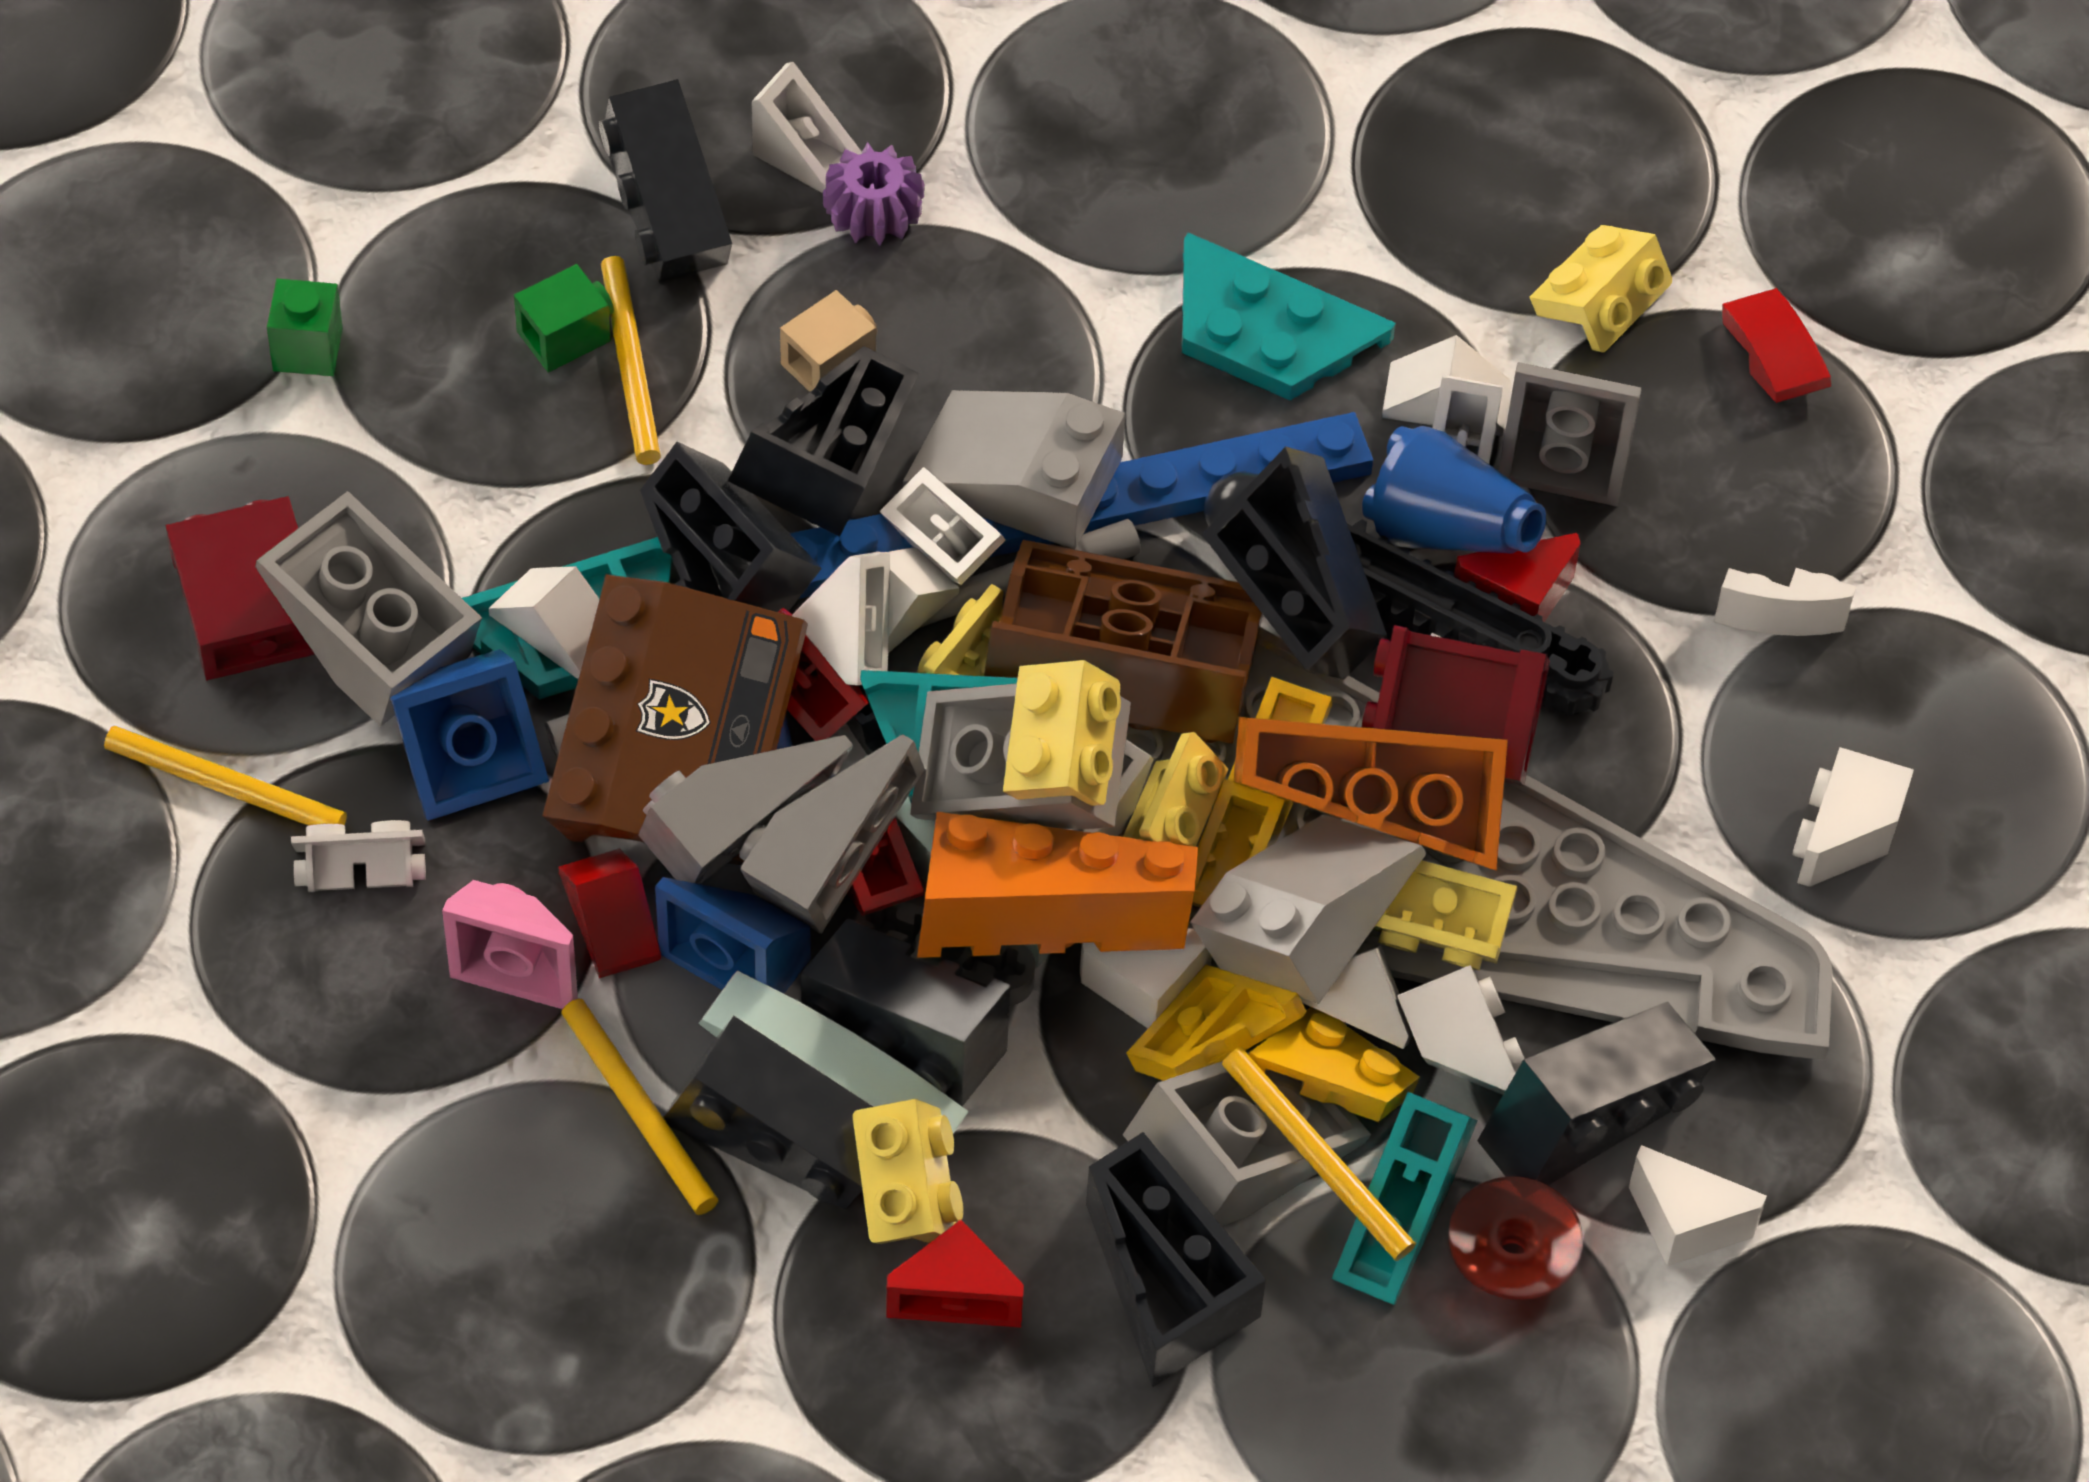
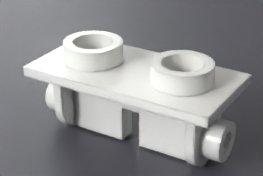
(333, 856)

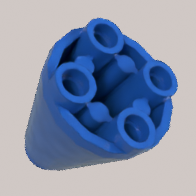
(1448, 498)

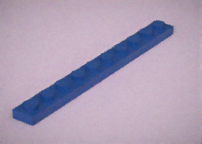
(1139, 490)

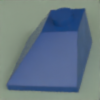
(469, 734)
(728, 932)

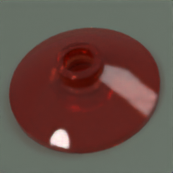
(1517, 1213)

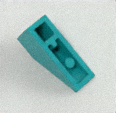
(1411, 1186)

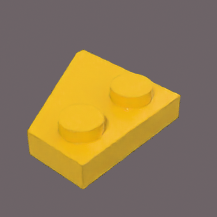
(1210, 1021)
(1337, 1065)

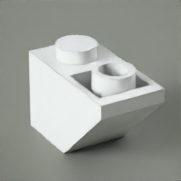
(1855, 816)
(1458, 1029)

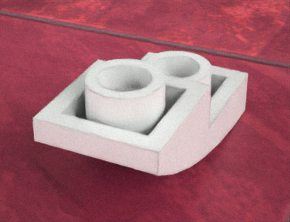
(1807, 607)

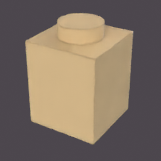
(825, 338)

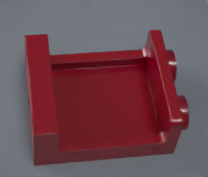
(228, 601)
(1460, 691)

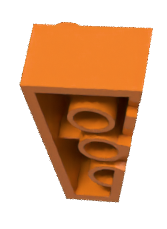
(1397, 782)
(1052, 889)

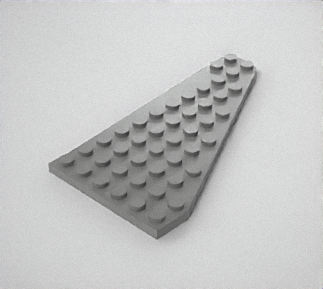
(1596, 911)

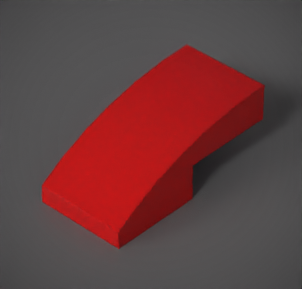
(1778, 345)

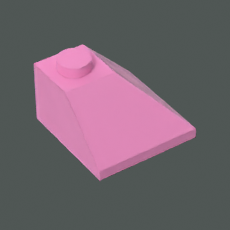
(509, 944)

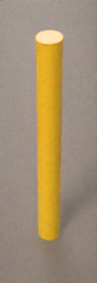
(631, 361)
(221, 778)
(639, 1106)
(1318, 1154)

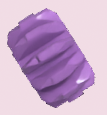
(873, 194)

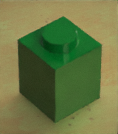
(563, 317)
(304, 327)

